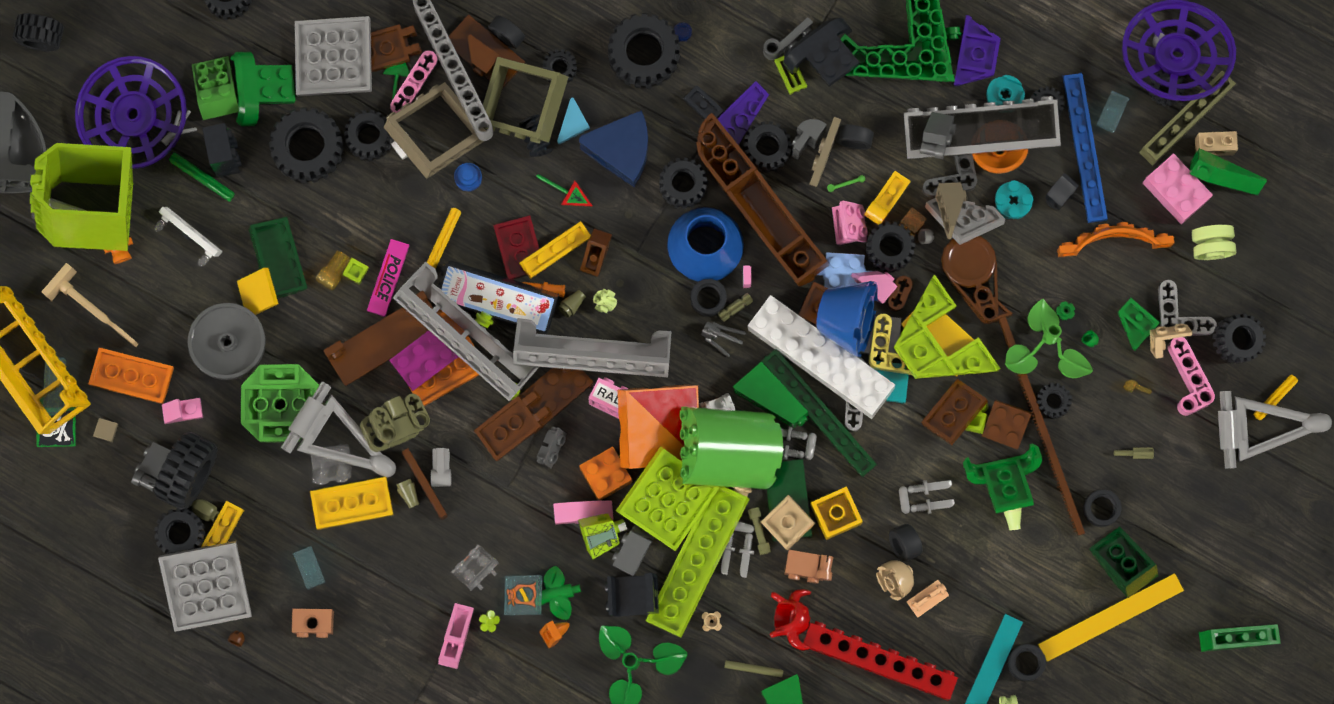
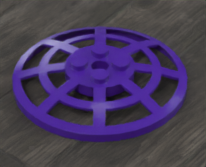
(1182, 43)
(128, 101)

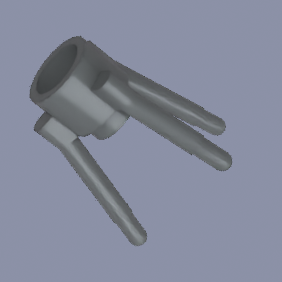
(712, 331)

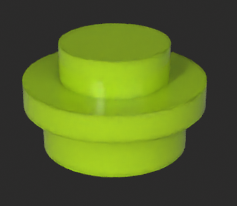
(484, 319)

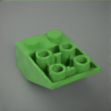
(215, 88)

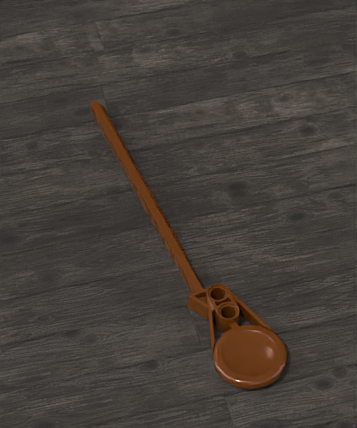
(970, 267)

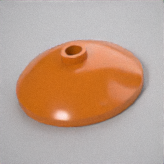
(1000, 163)

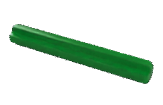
(202, 177)

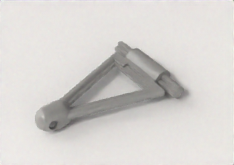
(311, 421)
(1234, 431)

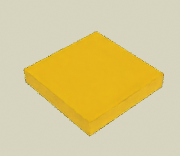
(257, 291)

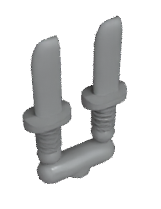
(810, 447)
(904, 500)
(741, 527)

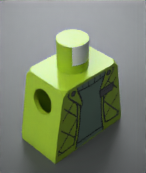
(600, 533)

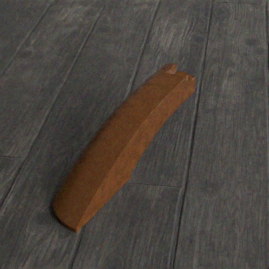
(758, 203)

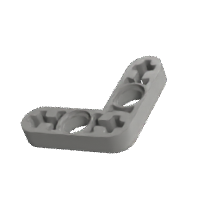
(1180, 320)

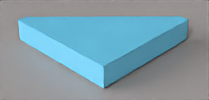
(573, 123)

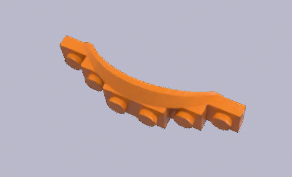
(1121, 230)

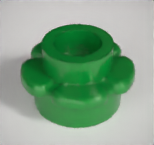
(952, 33)
(1065, 315)

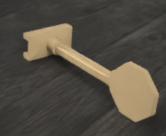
(61, 283)

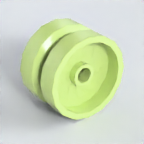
(1213, 242)

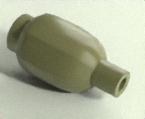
(205, 510)

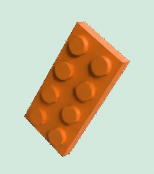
(131, 375)

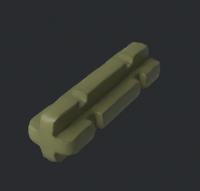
(735, 307)

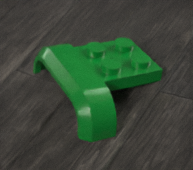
(260, 86)
(1006, 479)

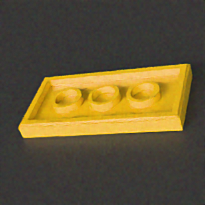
(947, 334)
(351, 503)

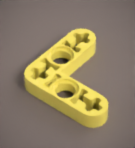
(886, 356)

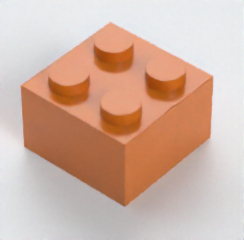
(605, 474)

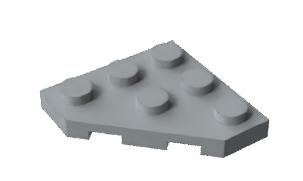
(972, 220)

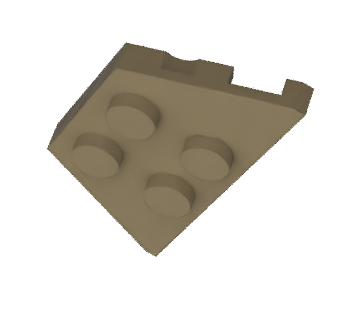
(825, 149)

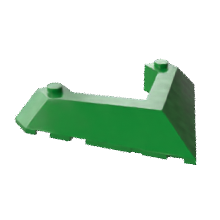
(922, 59)

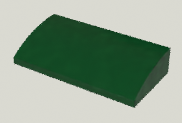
(278, 253)
(791, 482)

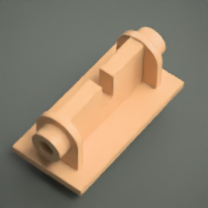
(928, 598)

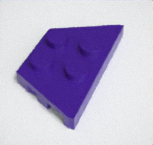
(977, 53)

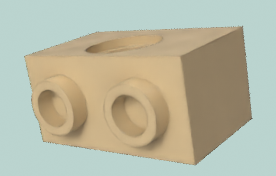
(1217, 143)

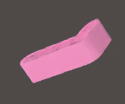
(1187, 373)

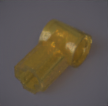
(331, 274)

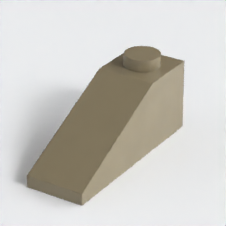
(950, 201)

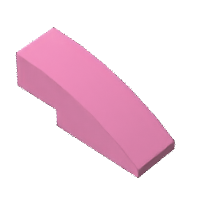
(573, 511)
(455, 636)

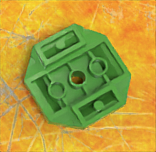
(262, 393)

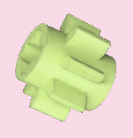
(605, 300)

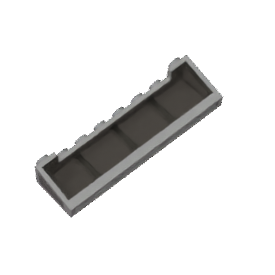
(990, 127)

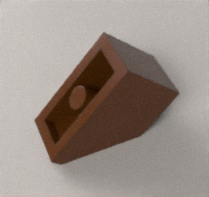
(482, 57)
(595, 252)

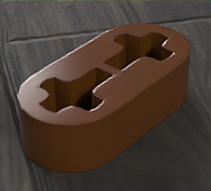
(904, 295)

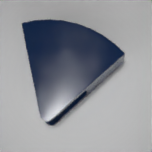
(619, 146)

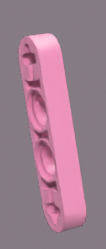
(412, 82)

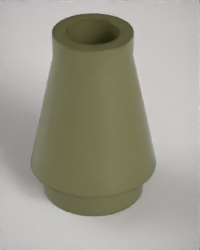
(570, 305)
(408, 492)

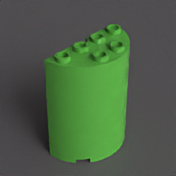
(730, 448)

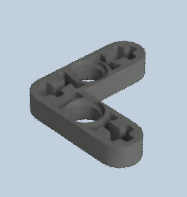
(962, 174)

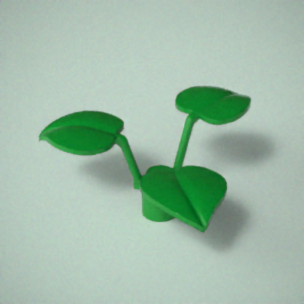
(616, 641)

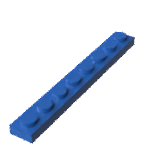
(1085, 148)

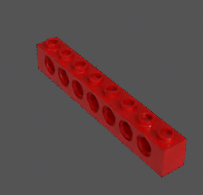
(887, 670)

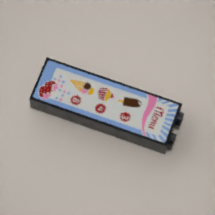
(498, 295)

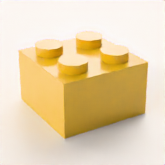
(836, 513)

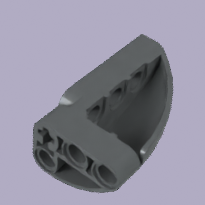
(19, 145)

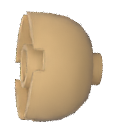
(896, 578)

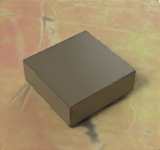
(105, 430)

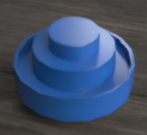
(468, 177)

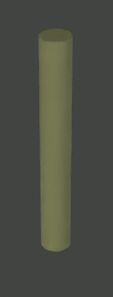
(753, 668)

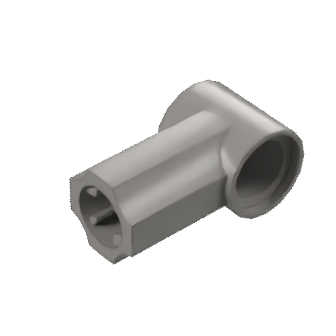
(441, 468)

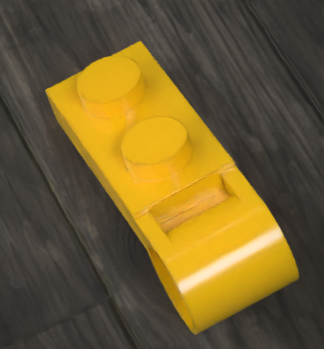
(887, 198)

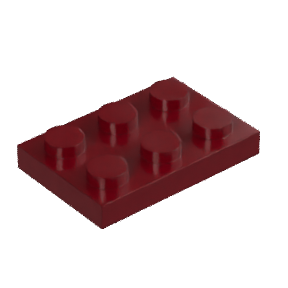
(516, 243)

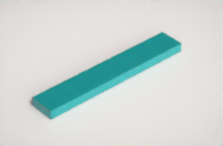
(994, 660)

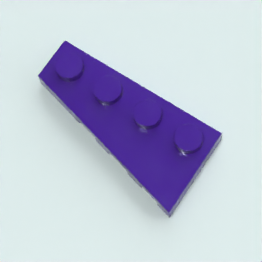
(743, 111)

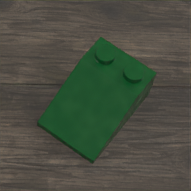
(1124, 562)

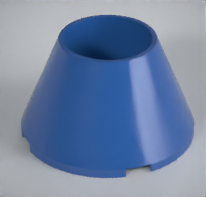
(705, 266)
(848, 315)

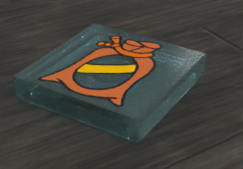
(523, 595)

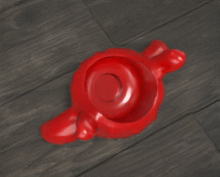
(791, 618)

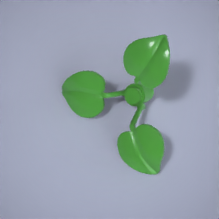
(1045, 318)

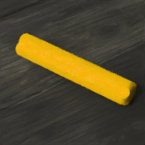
(1278, 394)

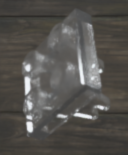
(475, 568)

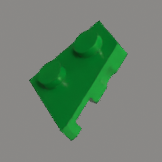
(1136, 322)

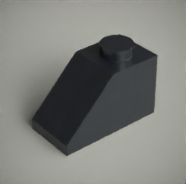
(1061, 192)

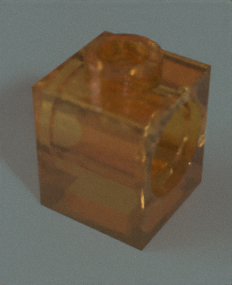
(913, 221)

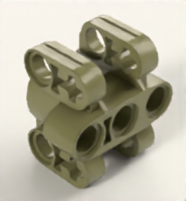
(394, 422)

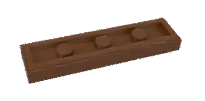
(424, 484)

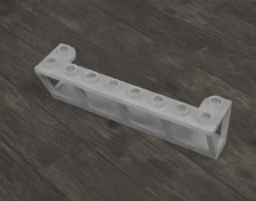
(423, 281)
(590, 353)

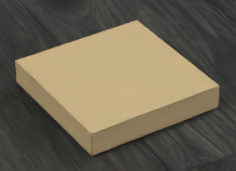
(787, 522)

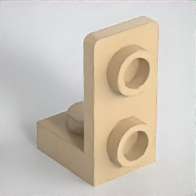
(1160, 334)

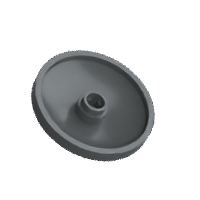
(219, 325)

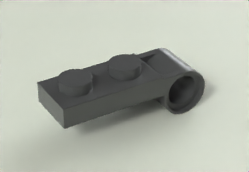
(801, 30)

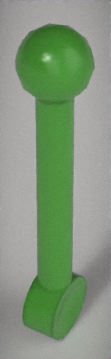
(831, 188)

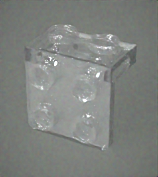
(330, 470)

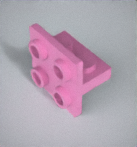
(849, 223)

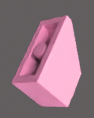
(884, 281)

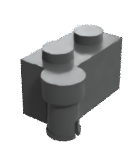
(937, 135)
(148, 470)
(633, 550)

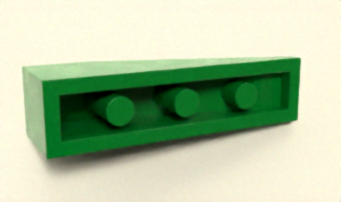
(1224, 173)
(1239, 637)

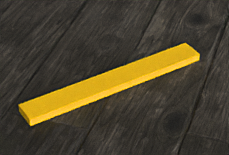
(1111, 617)

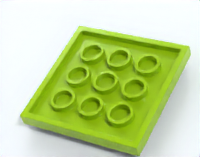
(662, 501)

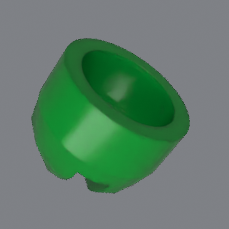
(1090, 338)

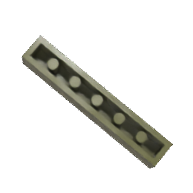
(1184, 121)

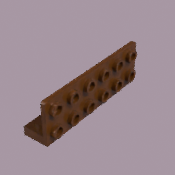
(375, 344)

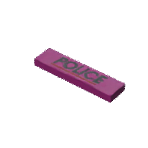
(388, 278)

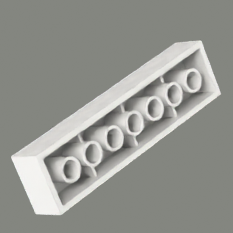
(821, 357)

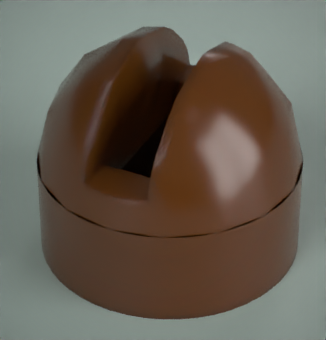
(236, 638)

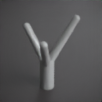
(170, 136)

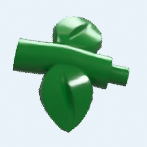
(558, 593)

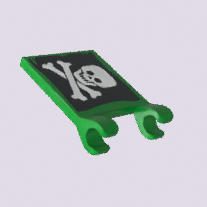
(63, 436)

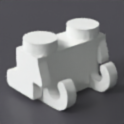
(724, 402)

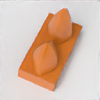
(553, 632)

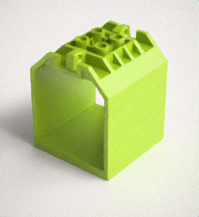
(83, 165)

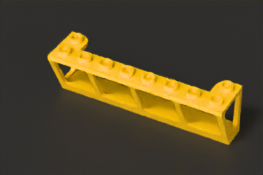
(18, 387)

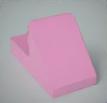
(182, 410)

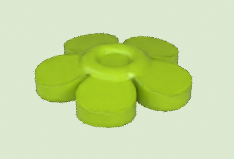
(488, 621)

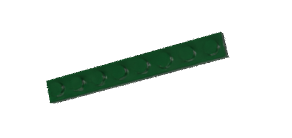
(820, 414)

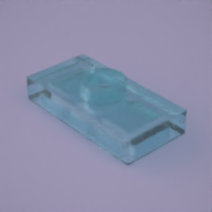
(1112, 111)
(309, 567)

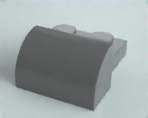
(807, 134)

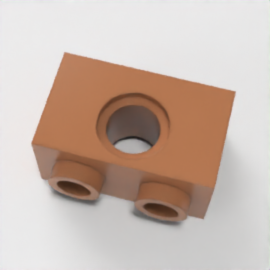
(300, 621)

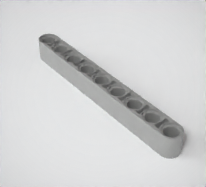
(457, 73)

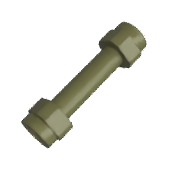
(755, 515)

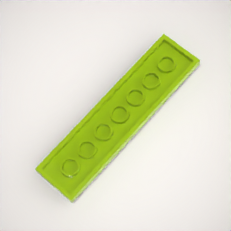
(697, 561)

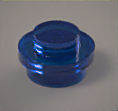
(683, 31)

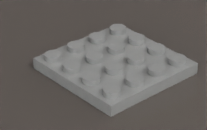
(333, 56)
(205, 586)

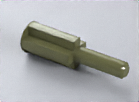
(1137, 452)

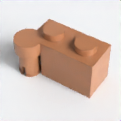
(808, 566)

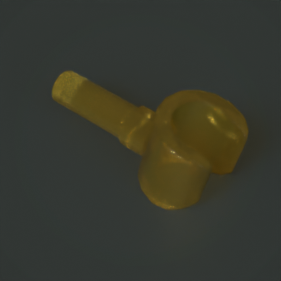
(1130, 385)

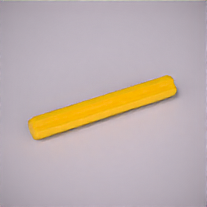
(444, 237)

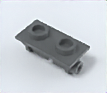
(548, 455)

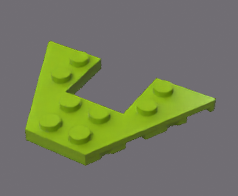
(923, 353)

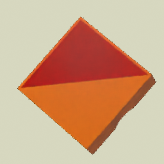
(652, 420)

